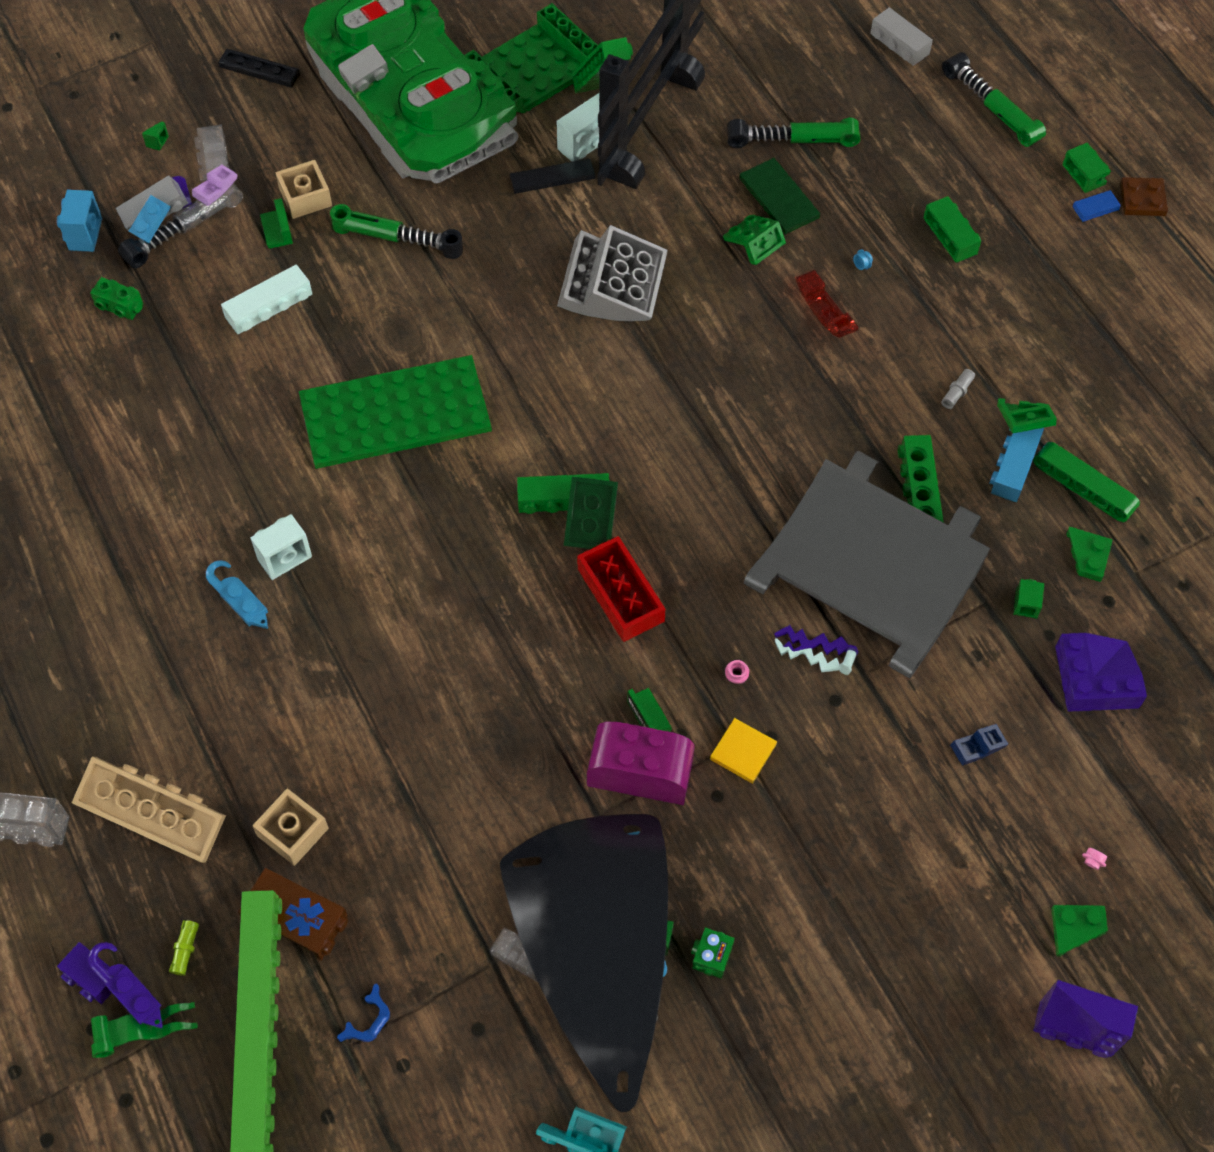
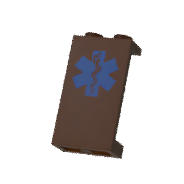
(305, 915)

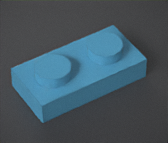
(149, 219)

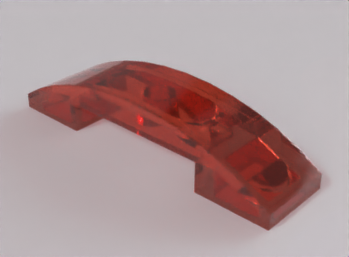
(823, 306)

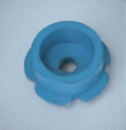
(863, 259)

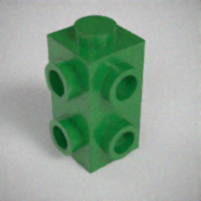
(116, 298)

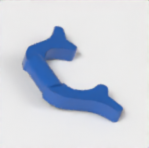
(380, 1021)

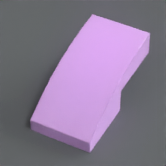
(216, 185)

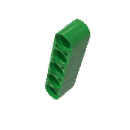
(1086, 481)

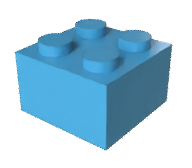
(79, 220)

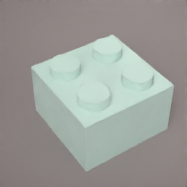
(281, 546)

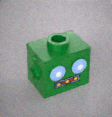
(712, 952)

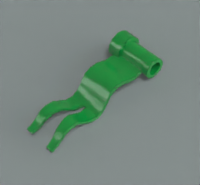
(126, 1029)

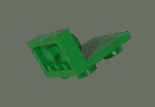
(758, 236)

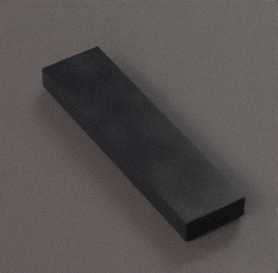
(259, 68)
(552, 176)

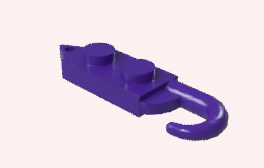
(126, 988)

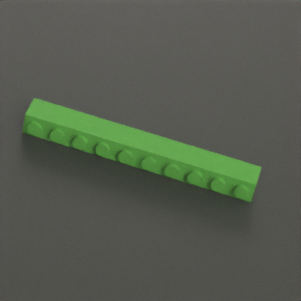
(255, 1022)

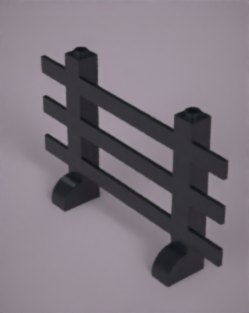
(617, 75)

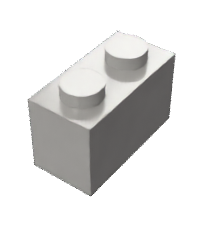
(363, 69)

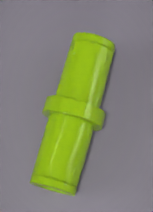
(183, 948)

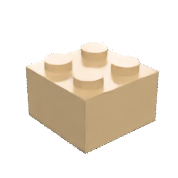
(303, 189)
(290, 827)

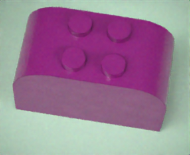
(641, 762)

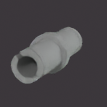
(958, 388)

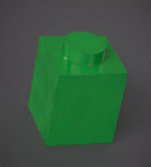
(1028, 598)

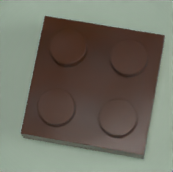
(1143, 196)

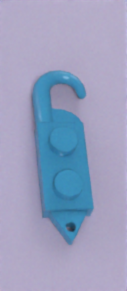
(238, 596)

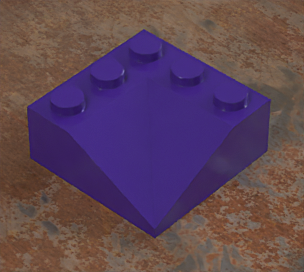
(1099, 673)
(1085, 1019)

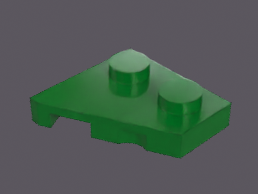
(1026, 415)
(1089, 552)
(1077, 925)

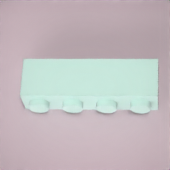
(267, 299)

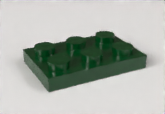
(590, 512)

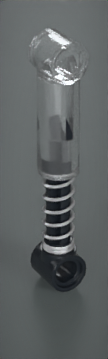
(136, 251)

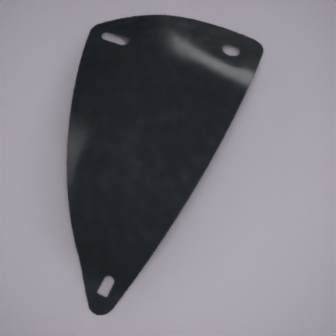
(597, 937)

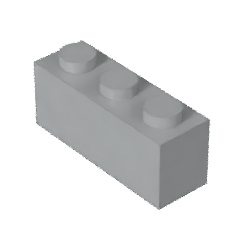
(901, 36)
(164, 190)

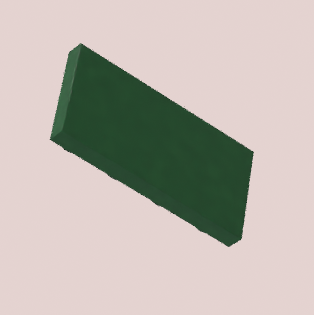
(779, 195)

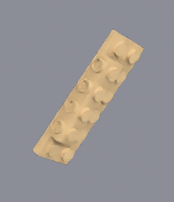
(149, 808)

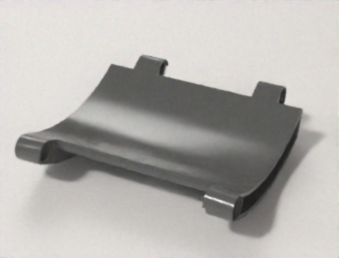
(875, 559)

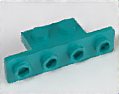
(585, 1133)

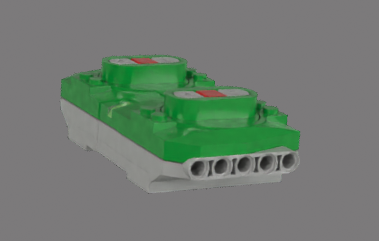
(433, 105)

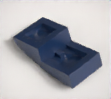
(979, 745)

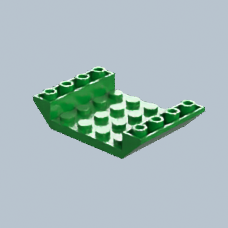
(539, 59)

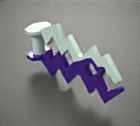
(807, 646)

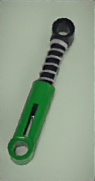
(1027, 130)
(842, 132)
(347, 221)

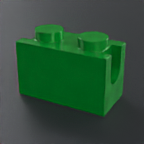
(1086, 167)

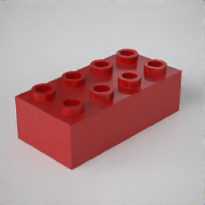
(621, 588)

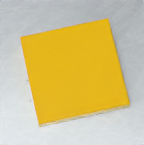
(743, 750)

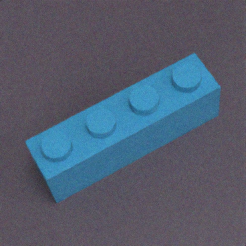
(1015, 464)

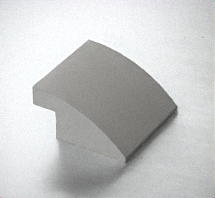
(613, 276)

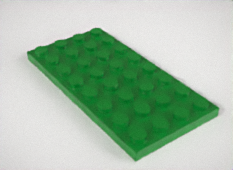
(394, 411)

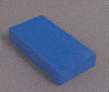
(1096, 205)

